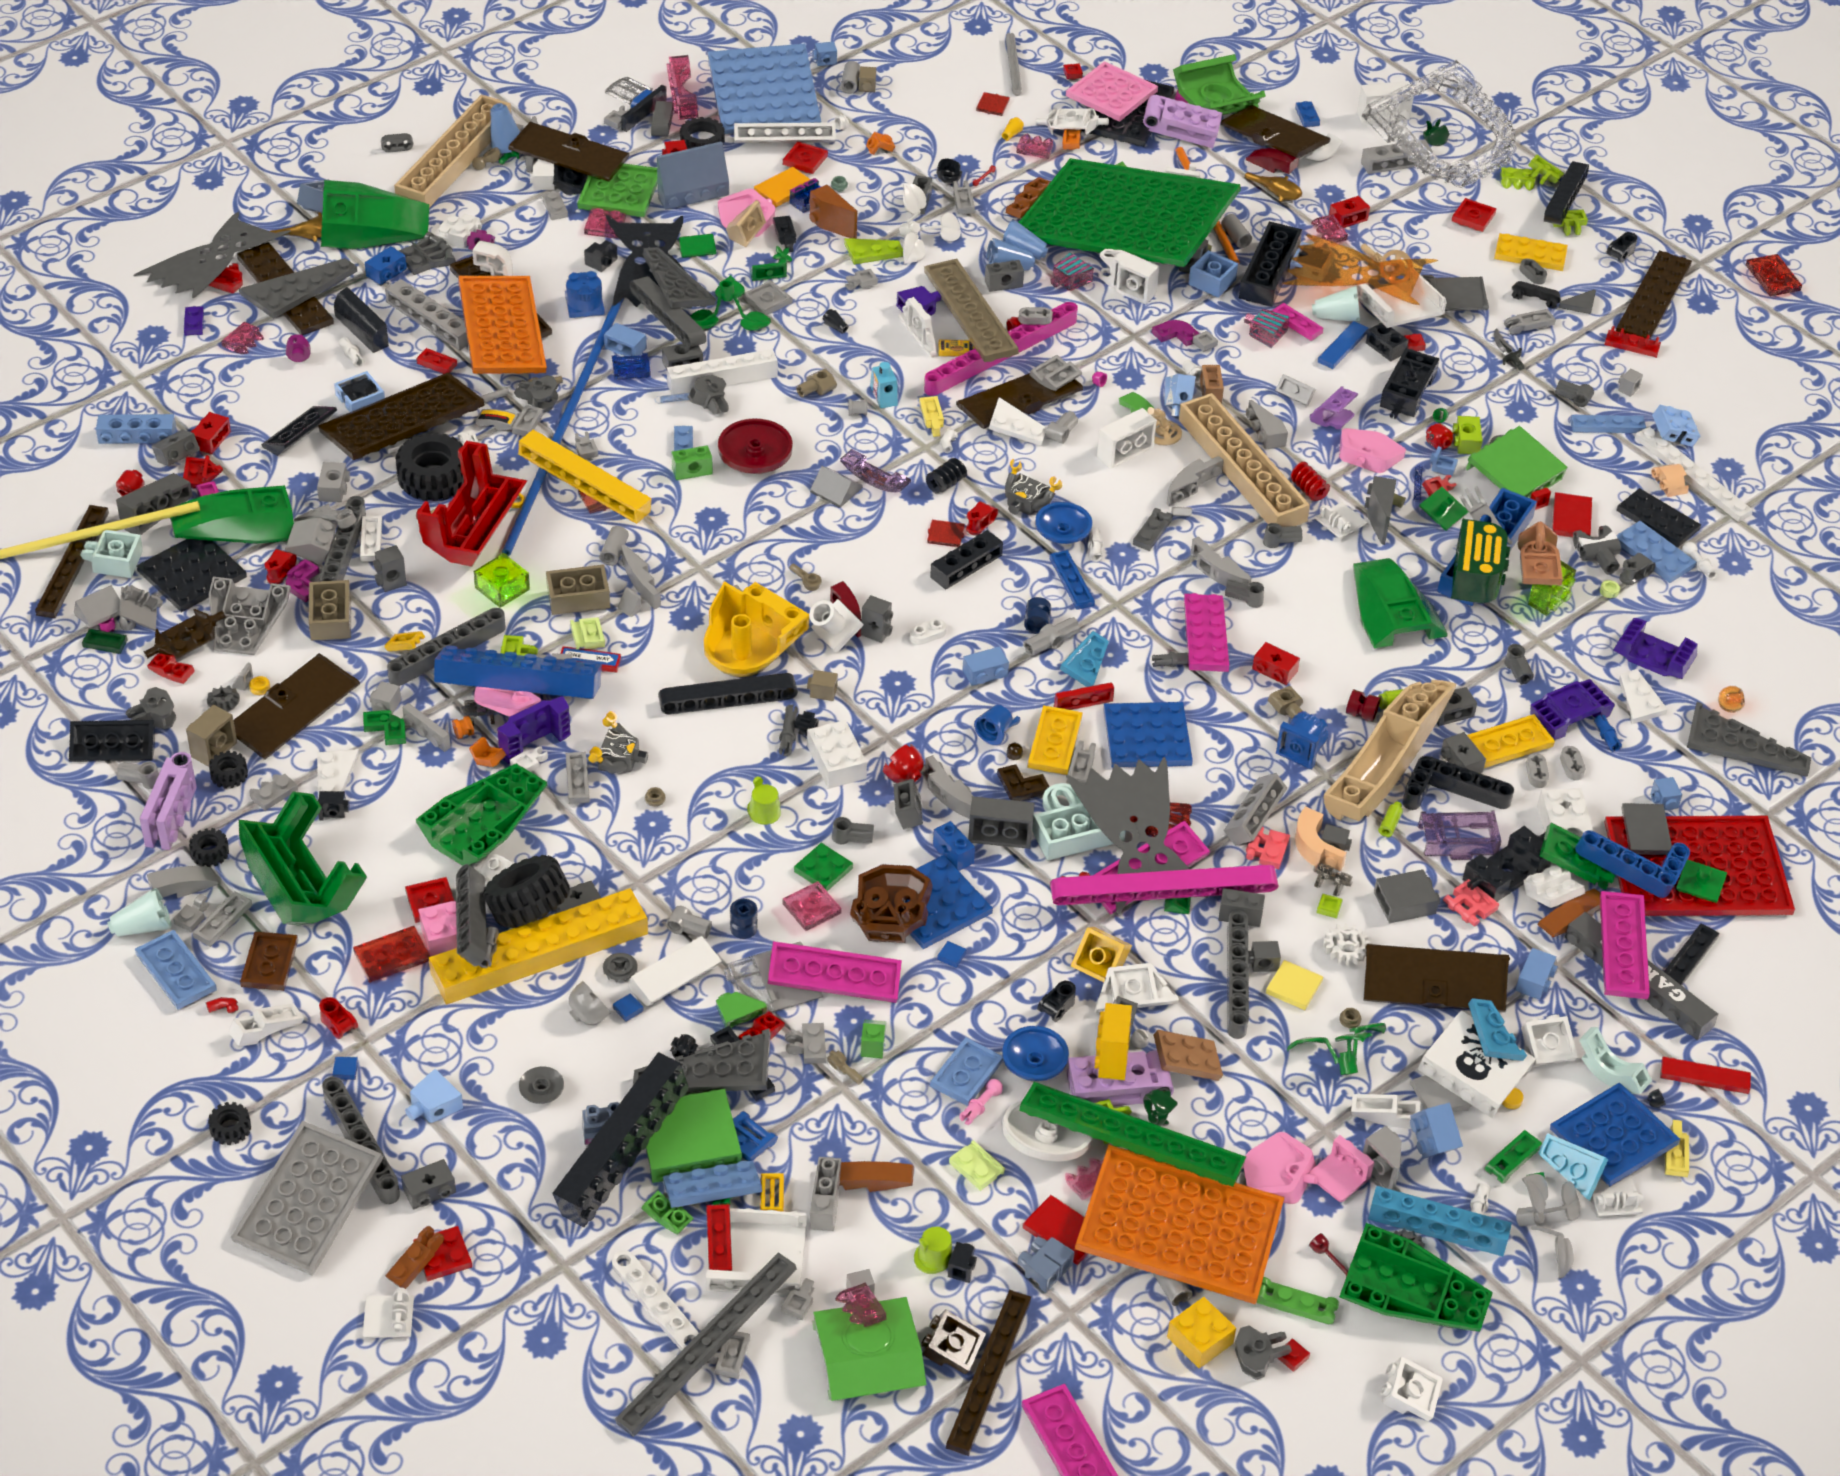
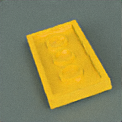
(1517, 248)
(1055, 740)
(1512, 740)

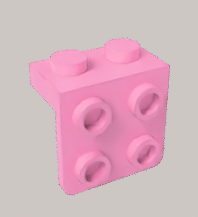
(1343, 1170)

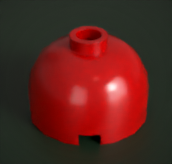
(905, 764)

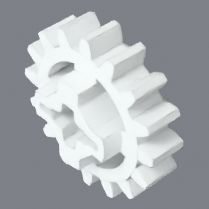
(1346, 944)

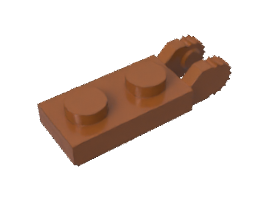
(415, 1258)

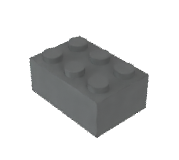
(1001, 822)

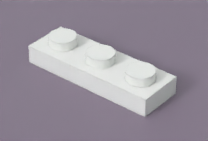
(370, 537)

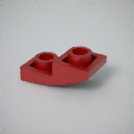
(170, 669)
(764, 1022)

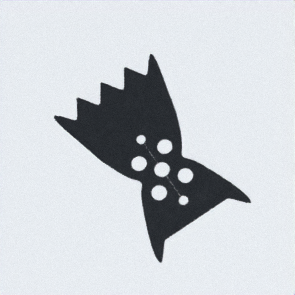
(635, 231)

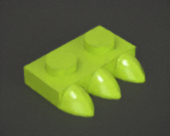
(1517, 177)

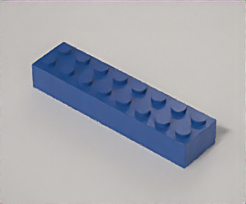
(1512, 513)
(518, 672)

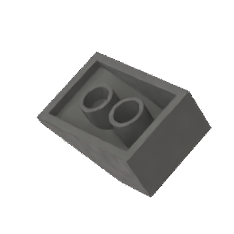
(1380, 505)

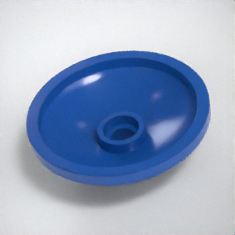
(1063, 522)
(1035, 1045)

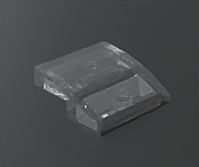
(626, 89)

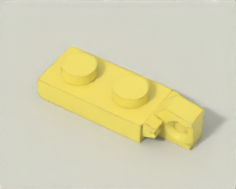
(932, 414)
(1678, 1157)

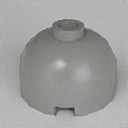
(586, 1005)

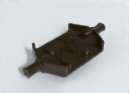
(198, 627)

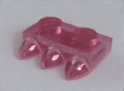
(1035, 146)
(1330, 228)
(242, 336)
(1085, 1181)
(862, 1305)

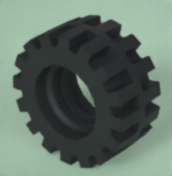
(228, 778)
(208, 838)
(226, 1113)

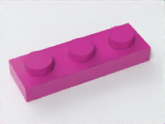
(1300, 322)

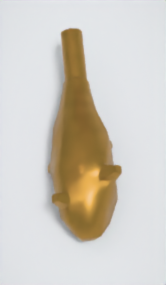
(1279, 186)
(308, 229)

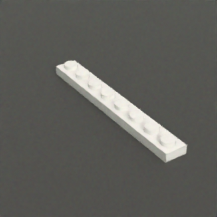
(1695, 475)

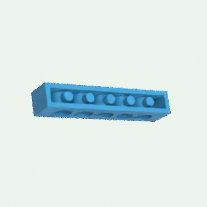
(1440, 1221)

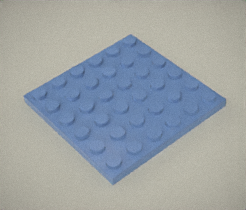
(763, 85)

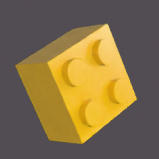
(1201, 1332)

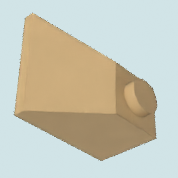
(746, 224)

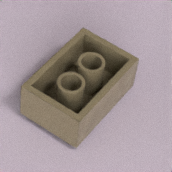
(578, 589)
(330, 610)

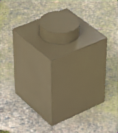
(867, 79)
(823, 685)

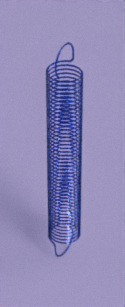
(1417, 485)

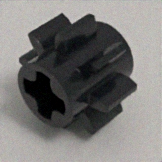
(806, 722)
(683, 1046)

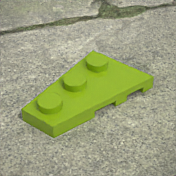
(872, 250)

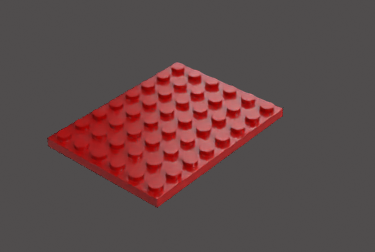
(1728, 843)

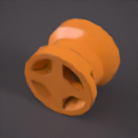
(463, 727)

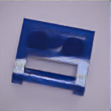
(631, 366)

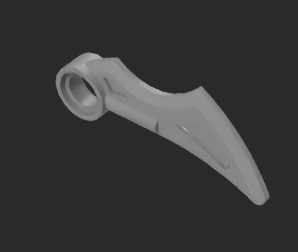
(343, 517)

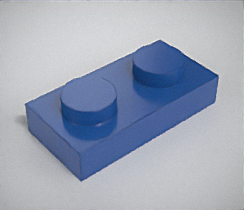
(1307, 114)

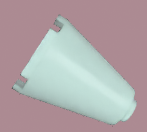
(1338, 306)
(141, 916)

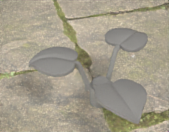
(1534, 1216)

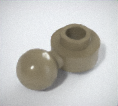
(491, 155)

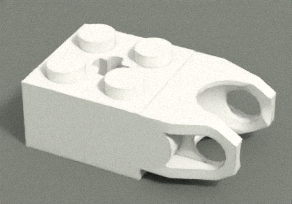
(1130, 275)
(1565, 809)

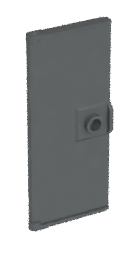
(1460, 292)

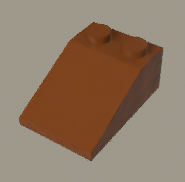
(832, 212)

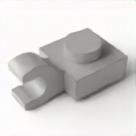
(863, 278)
(192, 916)
(799, 1301)

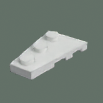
(1016, 424)
(1640, 697)
(335, 769)

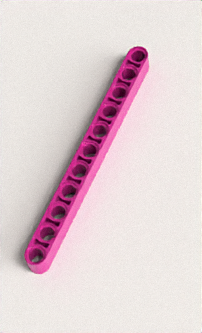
(971, 363)
(1162, 884)

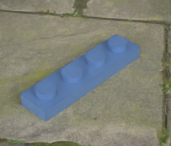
(1607, 423)

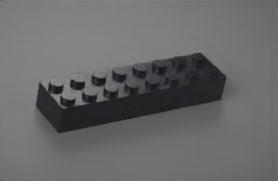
(621, 1140)

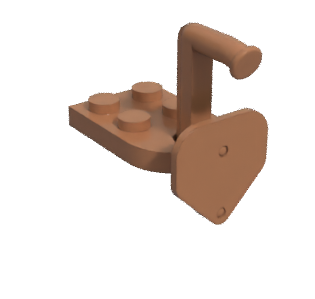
(1539, 556)

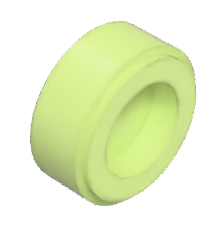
(1609, 589)

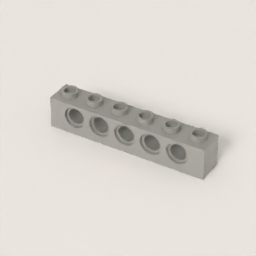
(427, 313)

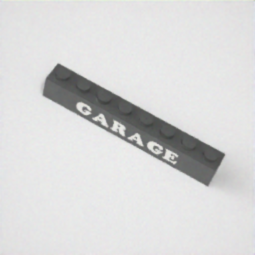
(1665, 993)

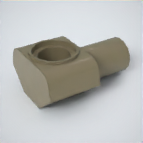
(820, 381)
(1286, 701)

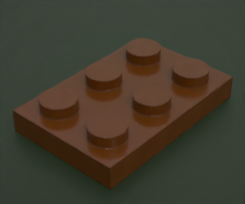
(269, 961)

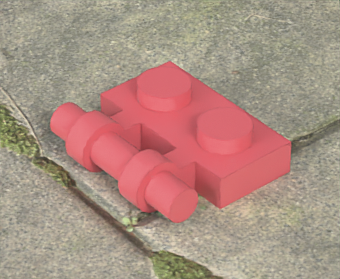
(1274, 848)
(1475, 899)

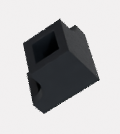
(600, 255)

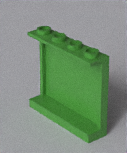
(1518, 463)
(694, 1136)

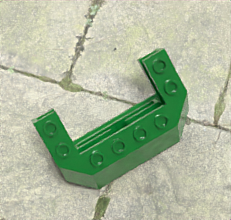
(288, 869)

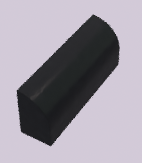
(361, 320)

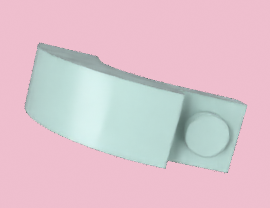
(1611, 1068)

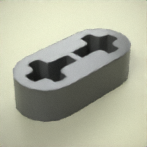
(397, 142)
(1533, 271)

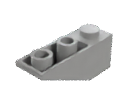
(1269, 428)
(825, 1194)

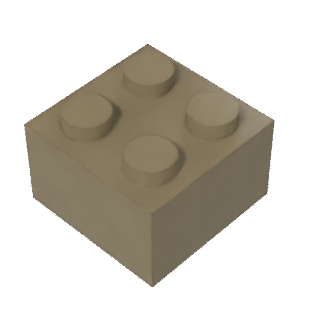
(211, 734)

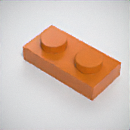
(1071, 139)

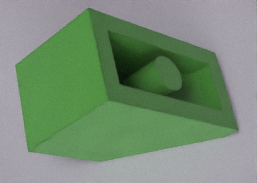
(738, 1008)
(873, 1038)

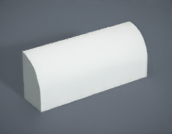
(673, 971)

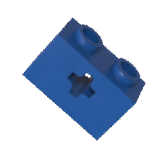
(385, 265)
(954, 845)

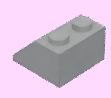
(311, 539)
(1385, 1151)

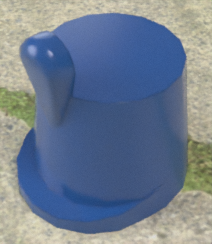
(994, 723)

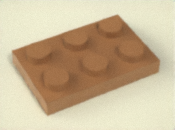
(1188, 1055)

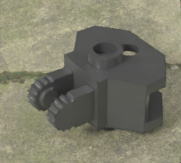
(538, 392)
(709, 395)
(154, 708)
(1256, 1351)

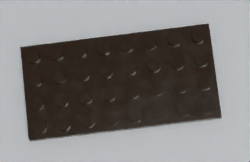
(401, 416)

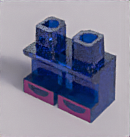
(801, 195)

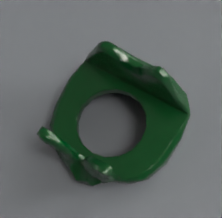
(1436, 135)
(1163, 1104)

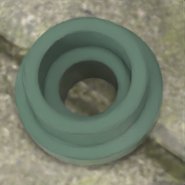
(839, 183)

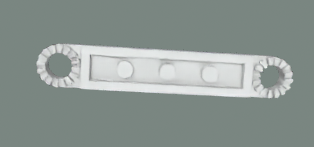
(654, 1299)

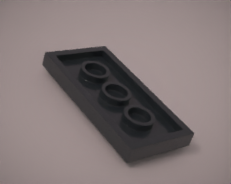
(1659, 517)

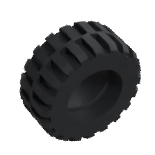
(429, 451)
(526, 891)

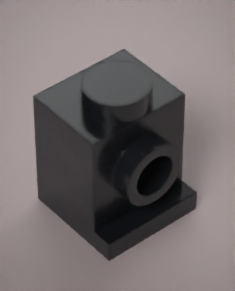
(333, 804)
(962, 1262)

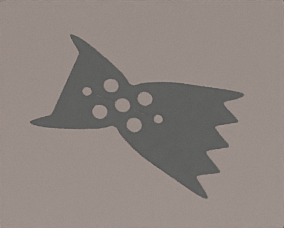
(191, 274)
(1124, 796)

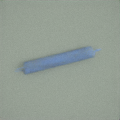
(669, 397)

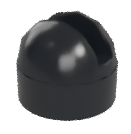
(1656, 1099)

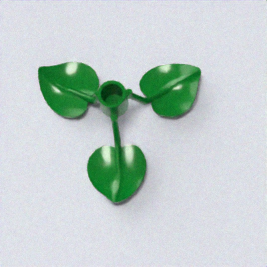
(729, 290)
(1347, 1060)

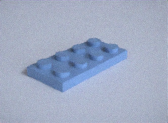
(1669, 560)
(175, 969)
(712, 1183)

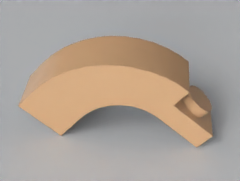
(1311, 846)

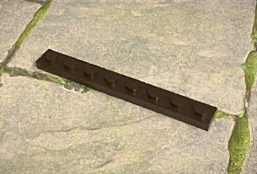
(69, 566)
(988, 1373)

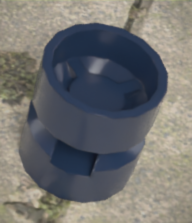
(1037, 614)
(743, 918)

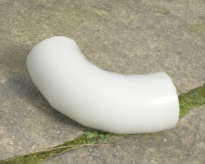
(1326, 150)

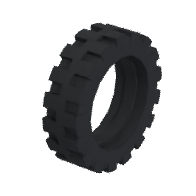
(702, 125)

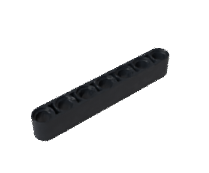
(1566, 193)
(727, 693)

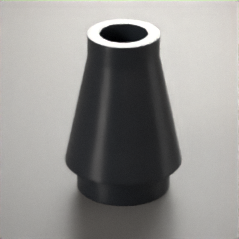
(834, 320)

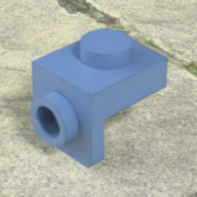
(1443, 464)

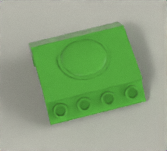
(1214, 85)
(870, 1357)

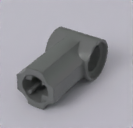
(1579, 394)
(1276, 534)
(1251, 593)
(1518, 664)
(846, 831)

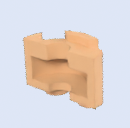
(1671, 479)

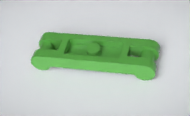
(1297, 1302)

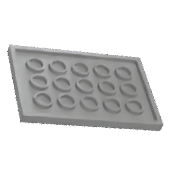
(307, 1198)

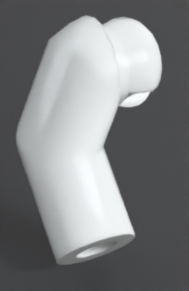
(949, 435)

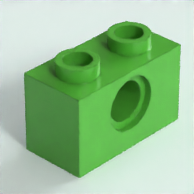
(692, 462)

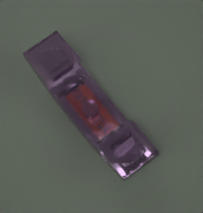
(857, 464)

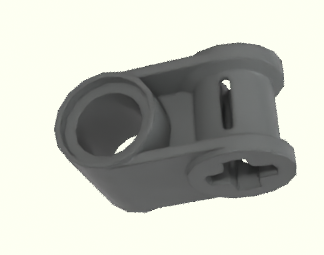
(1636, 569)

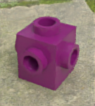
(479, 235)

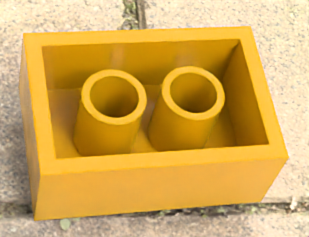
(1113, 1041)

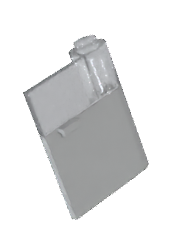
(751, 980)

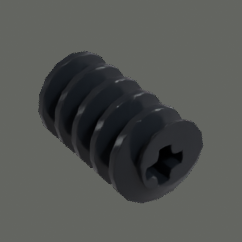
(946, 475)

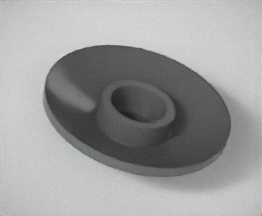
(541, 1078)

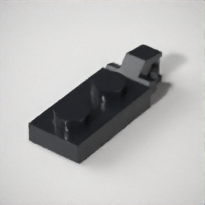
(785, 231)

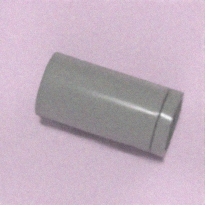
(850, 77)
(1236, 231)
(612, 548)
(1174, 1290)

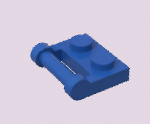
(749, 1144)

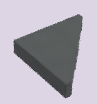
(1579, 303)

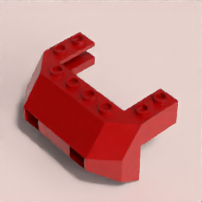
(475, 511)

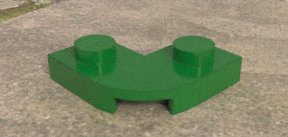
(384, 721)

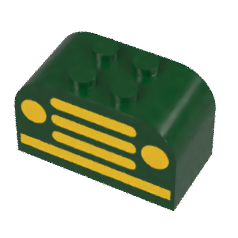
(1480, 561)

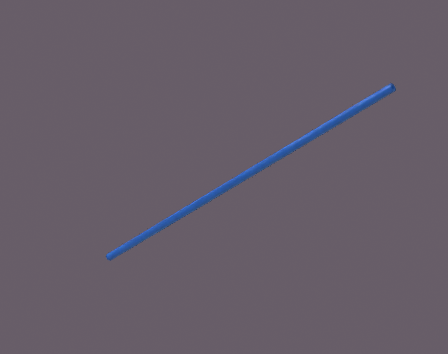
(561, 428)

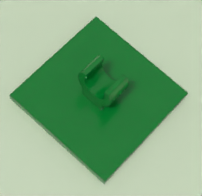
(1443, 508)
(1701, 881)

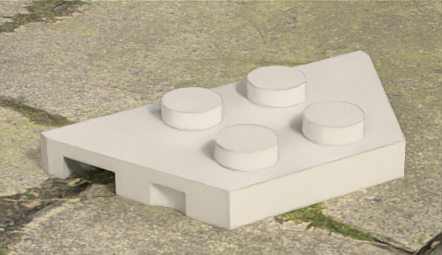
(919, 325)
(1135, 983)

